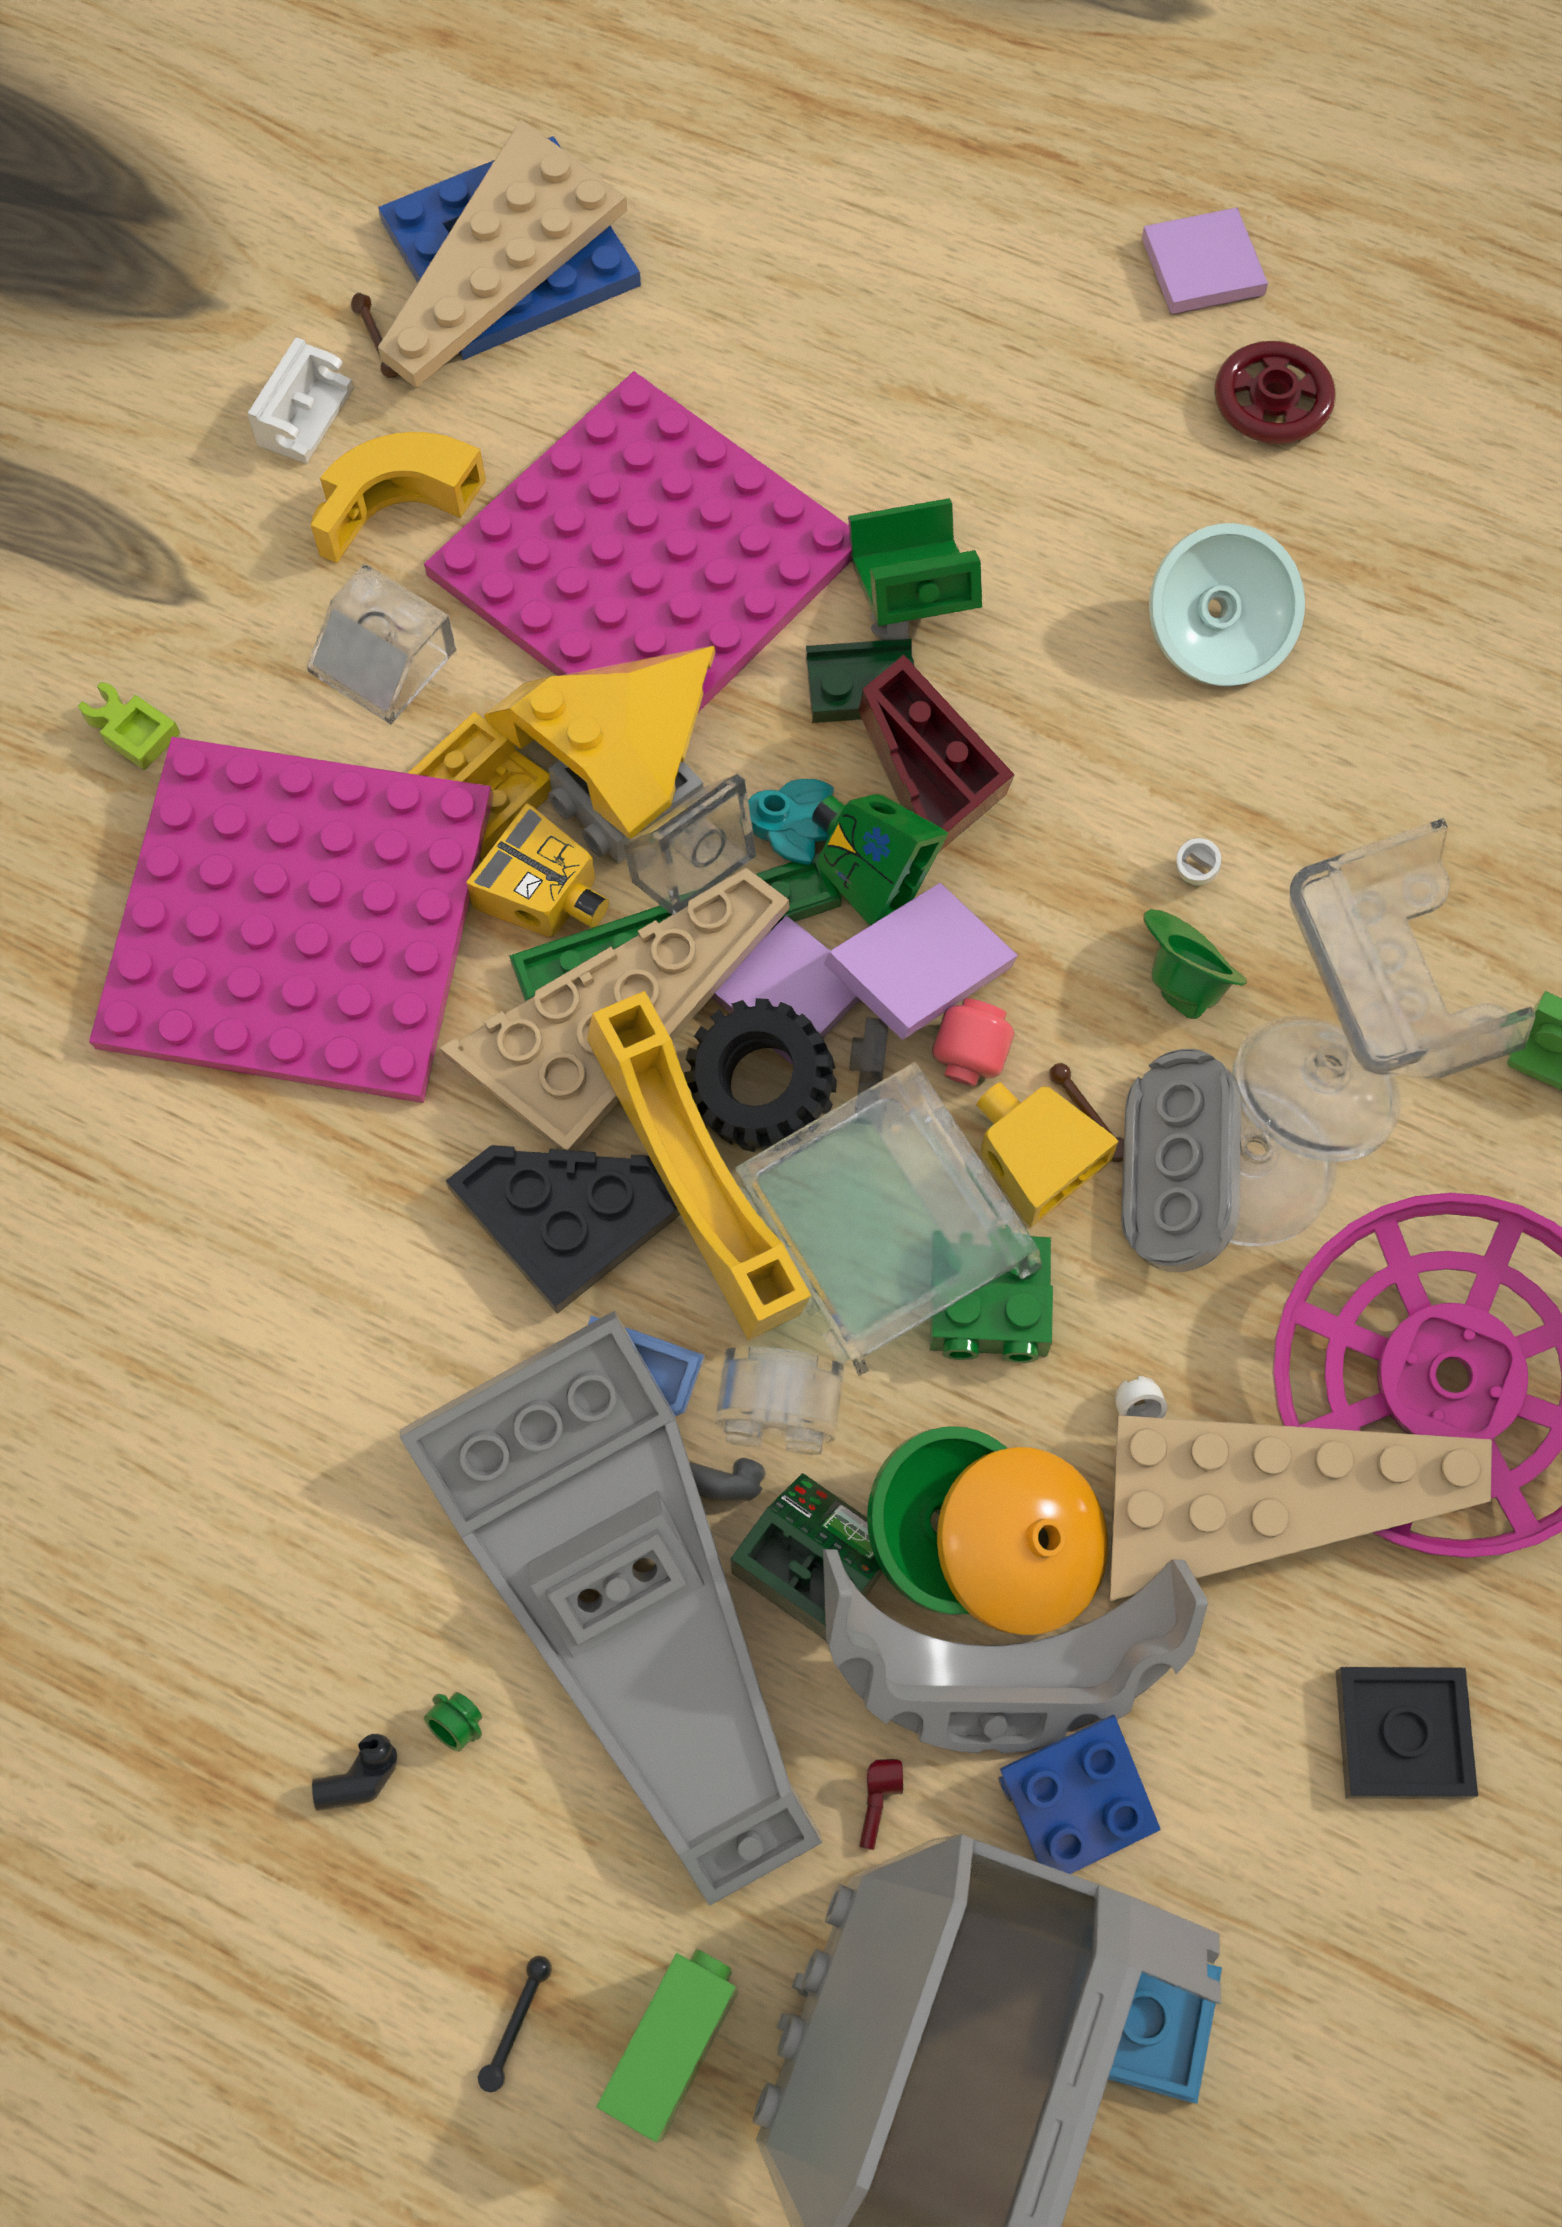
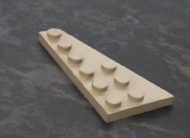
(512, 235)
(540, 1052)
(1267, 1491)

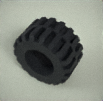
(732, 1040)

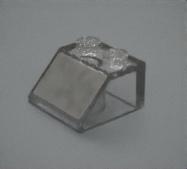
(380, 643)
(693, 845)

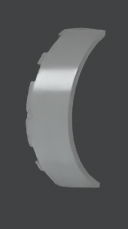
(1018, 1692)

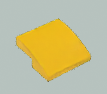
(486, 757)

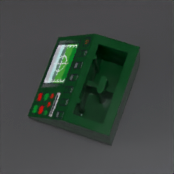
(786, 1548)

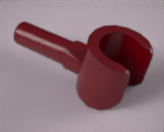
(883, 1778)

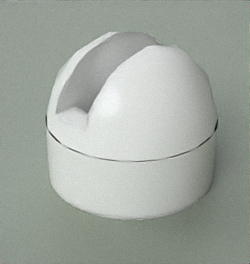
(1205, 854)
(1137, 1390)

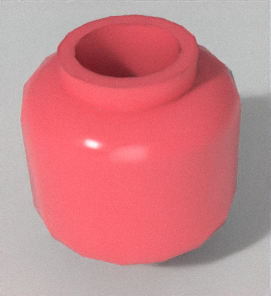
(973, 1041)

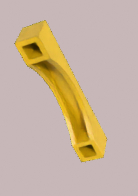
(731, 1236)

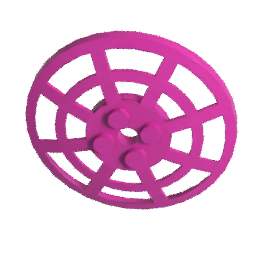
(1436, 1333)

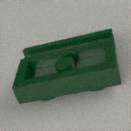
(843, 670)

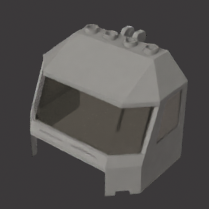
(960, 2039)

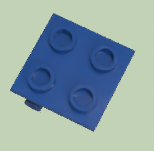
(1080, 1797)

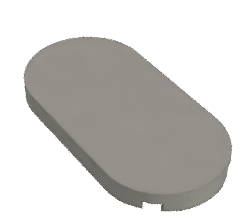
(1182, 1161)

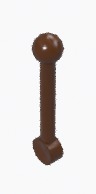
(362, 304)
(1061, 1075)

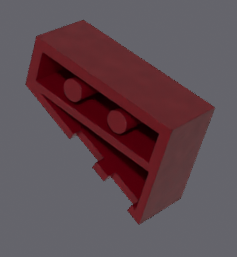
(931, 751)

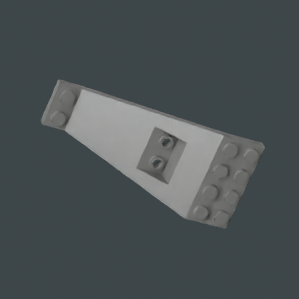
(559, 1490)

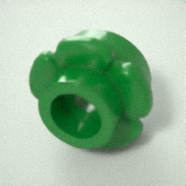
(454, 1720)

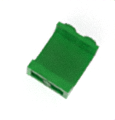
(912, 563)

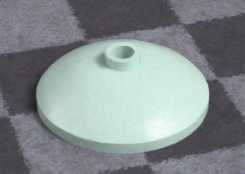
(1257, 597)

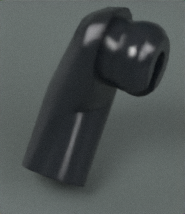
(362, 1781)

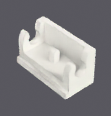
(299, 402)

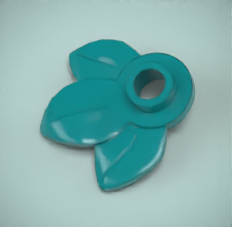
(786, 818)

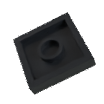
(1406, 1733)

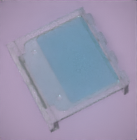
(885, 1214)

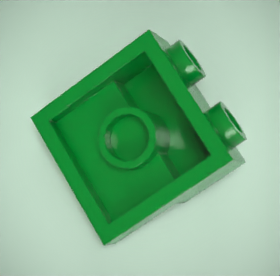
(1001, 1317)

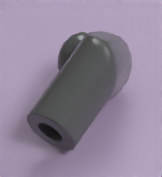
(738, 1486)

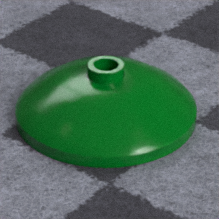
(901, 1506)

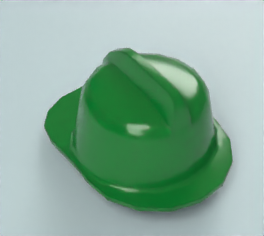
(1188, 965)

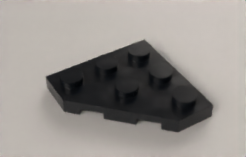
(564, 1212)

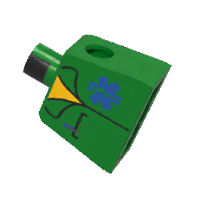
(876, 852)

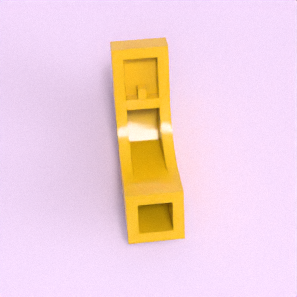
(389, 472)

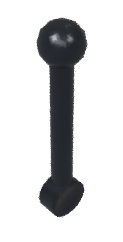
(492, 2076)

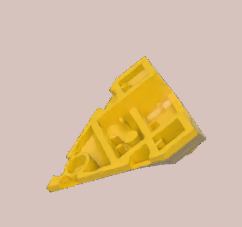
(615, 729)

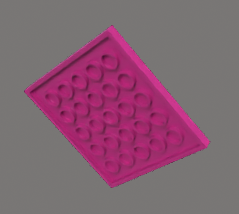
(643, 545)
(294, 919)

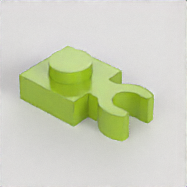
(131, 729)

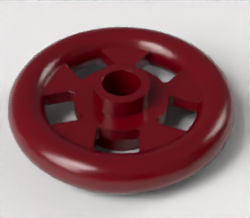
(1275, 392)

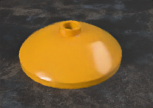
(993, 1545)

